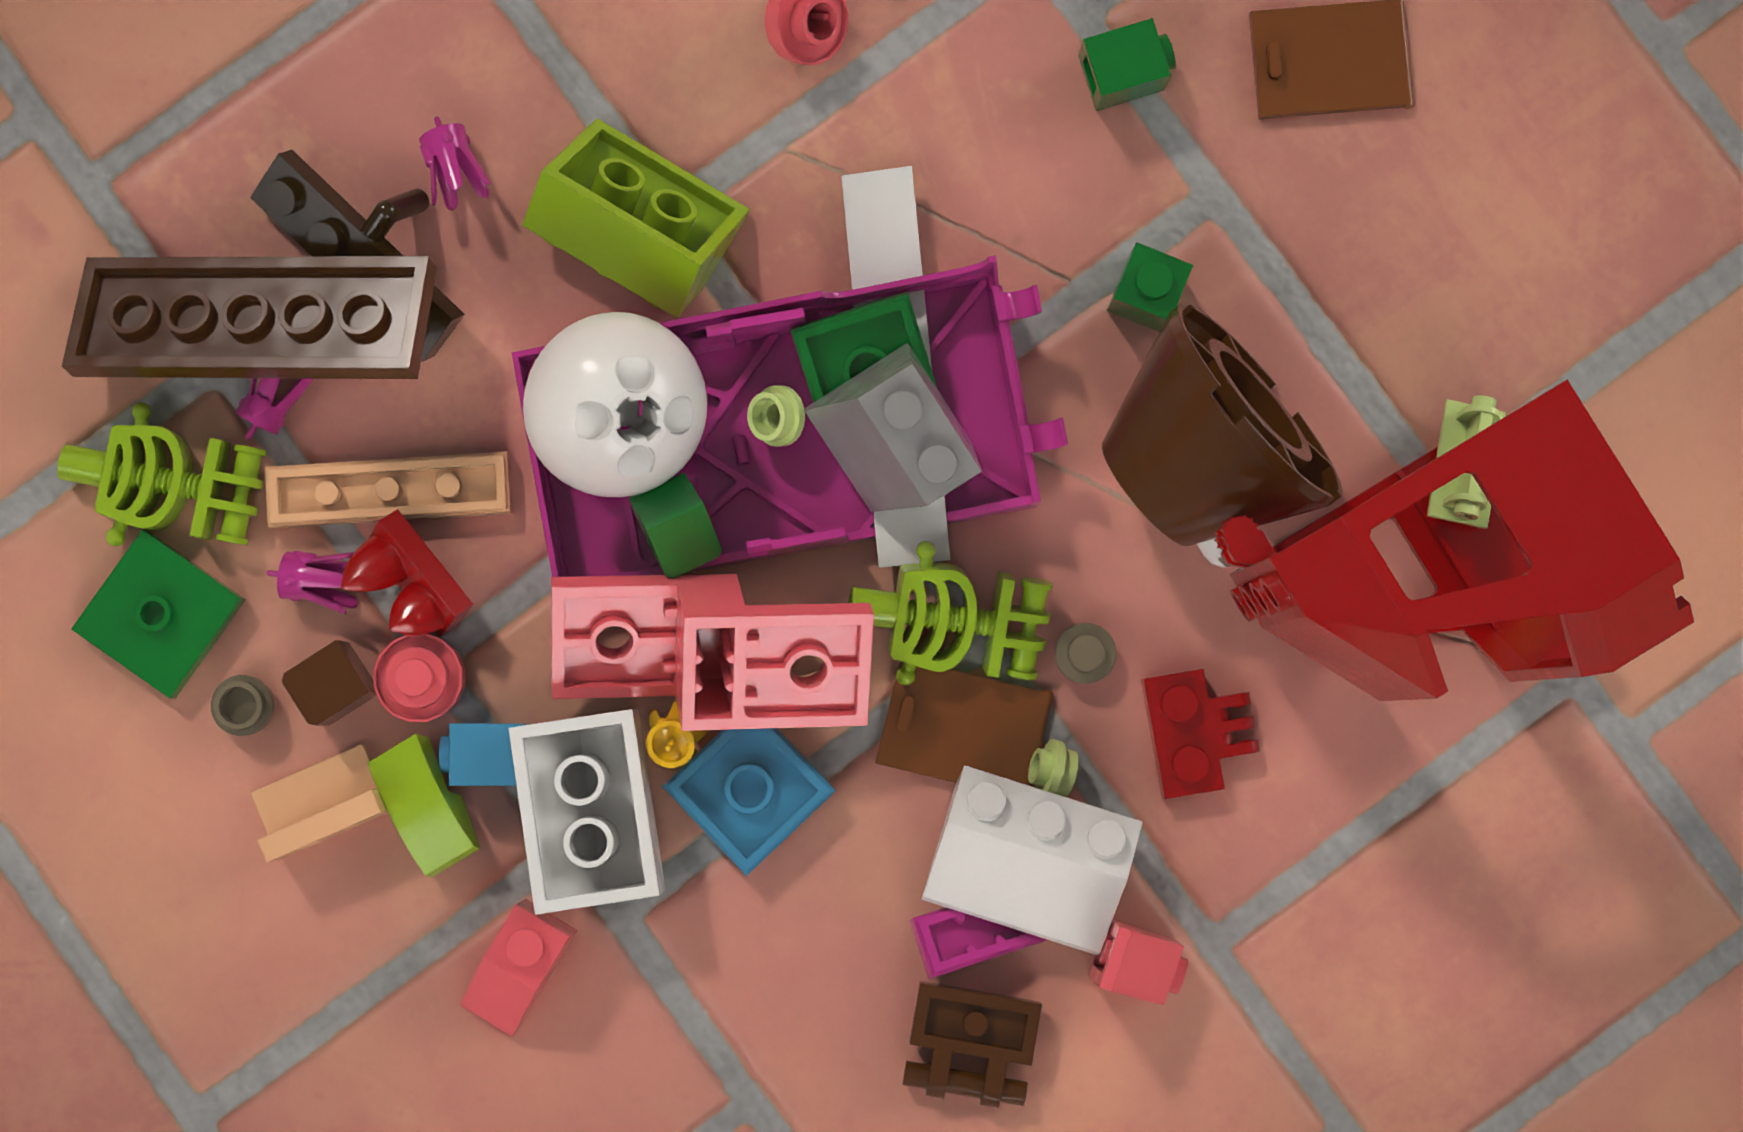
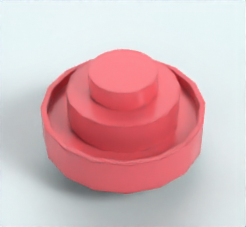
(806, 29)
(419, 678)

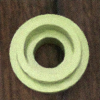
(776, 416)
(1054, 768)

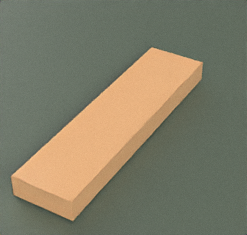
(375, 488)

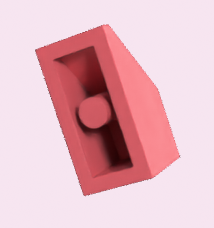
(1139, 963)
(517, 966)

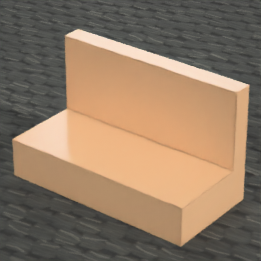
(317, 803)

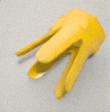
(666, 741)

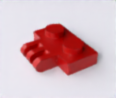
(1193, 732)

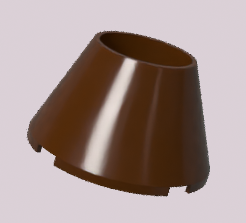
(1212, 438)

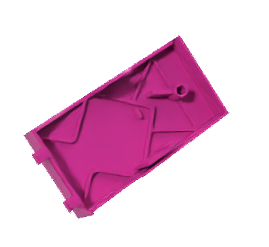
(797, 495)

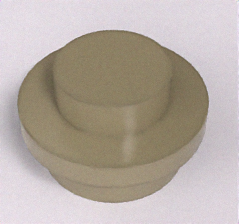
(1085, 653)
(242, 705)

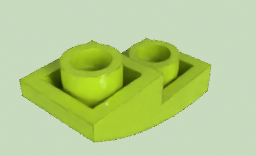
(421, 807)

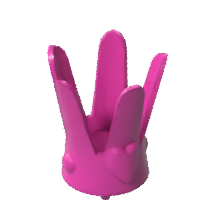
(443, 152)
(259, 409)
(312, 577)

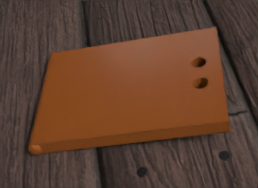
(1331, 59)
(962, 721)

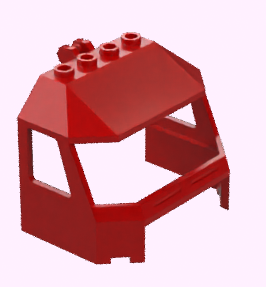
(1553, 588)

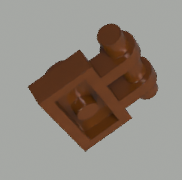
(973, 1025)

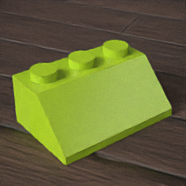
(634, 217)

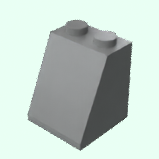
(895, 434)

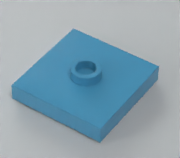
(749, 792)

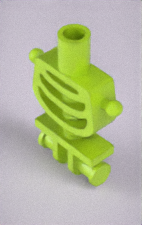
(122, 472)
(895, 610)

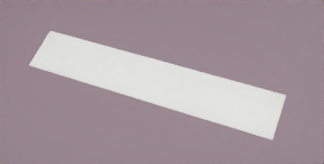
(885, 250)

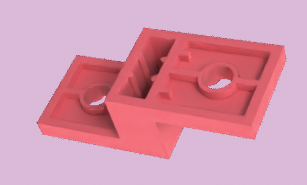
(711, 651)

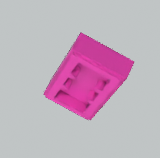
(958, 940)

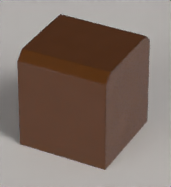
(329, 684)

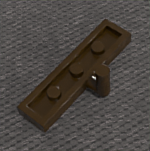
(331, 227)

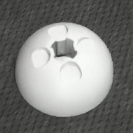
(591, 386)

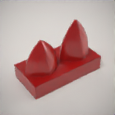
(398, 555)

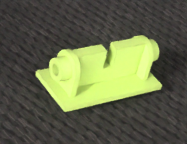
(1462, 497)

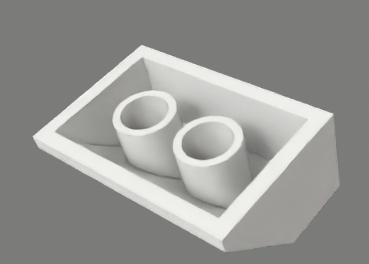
(587, 811)
(1032, 860)

